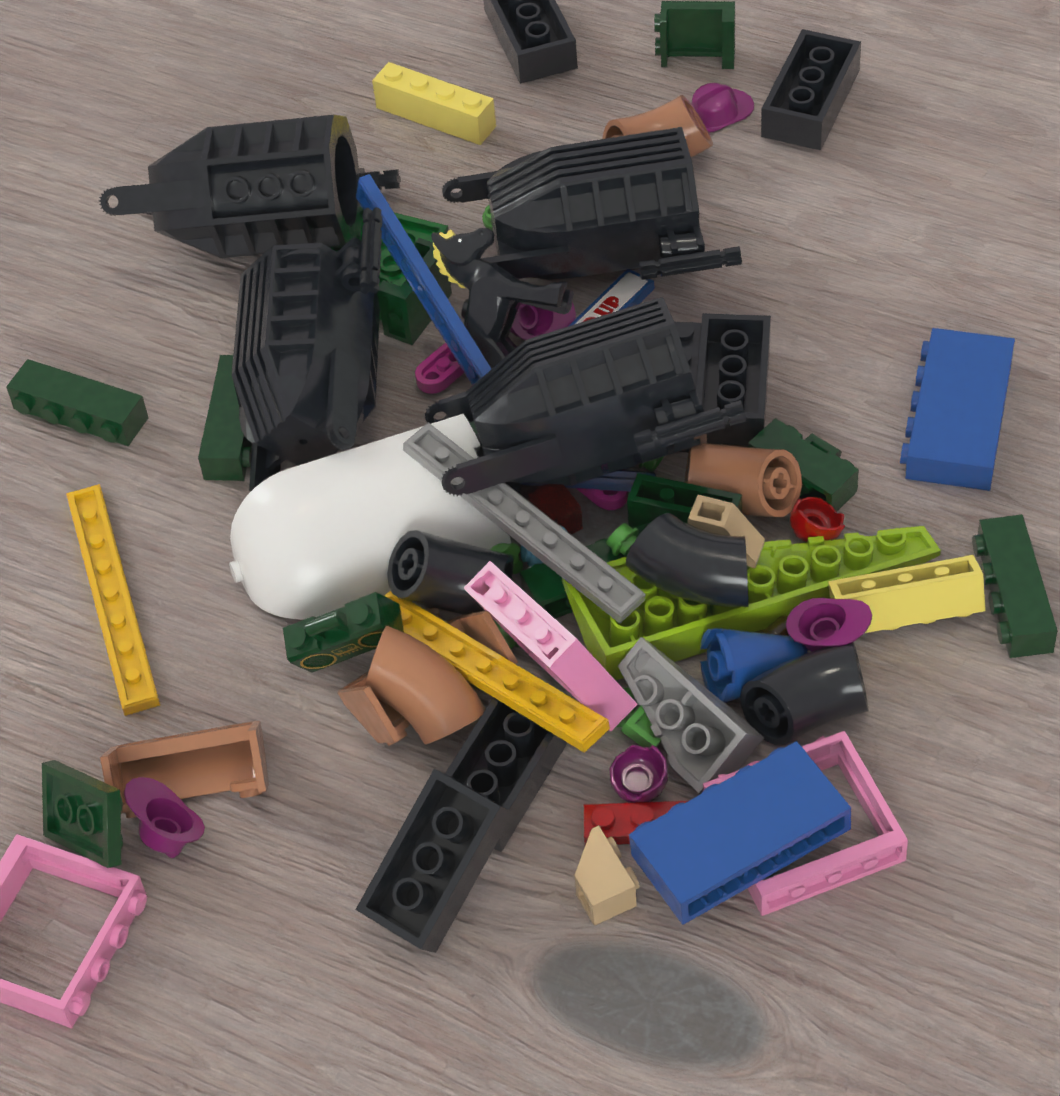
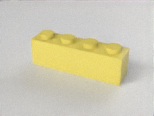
(434, 103)
(917, 592)

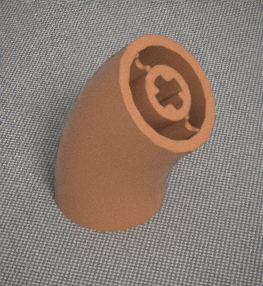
(668, 116)
(764, 477)
(422, 686)

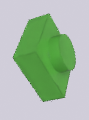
(639, 729)

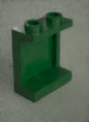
(696, 30)
(401, 309)

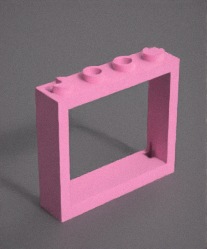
(550, 644)
(847, 864)
(15, 868)

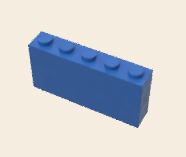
(958, 409)
(739, 831)

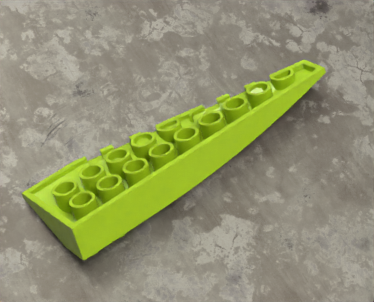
(780, 582)

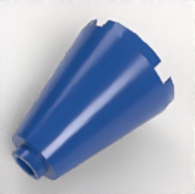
(741, 656)

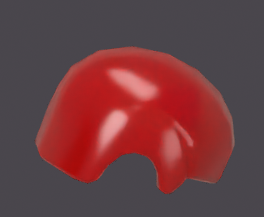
(816, 518)

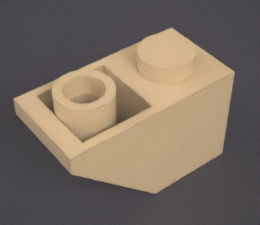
(726, 519)
(602, 881)

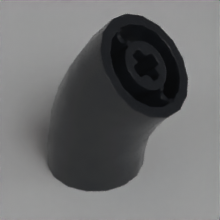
(691, 562)
(437, 570)
(805, 694)

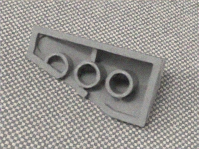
(693, 724)

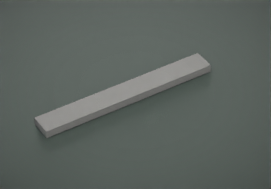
(531, 528)

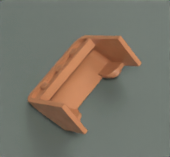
(386, 723)
(193, 762)

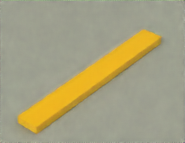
(113, 601)
(505, 679)

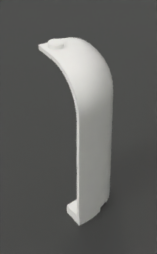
(330, 525)

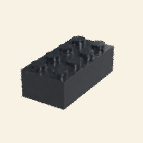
(533, 37)
(810, 89)
(734, 368)
(507, 761)
(434, 861)

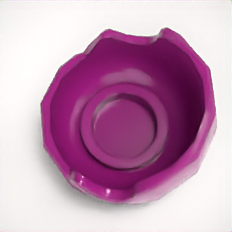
(639, 774)

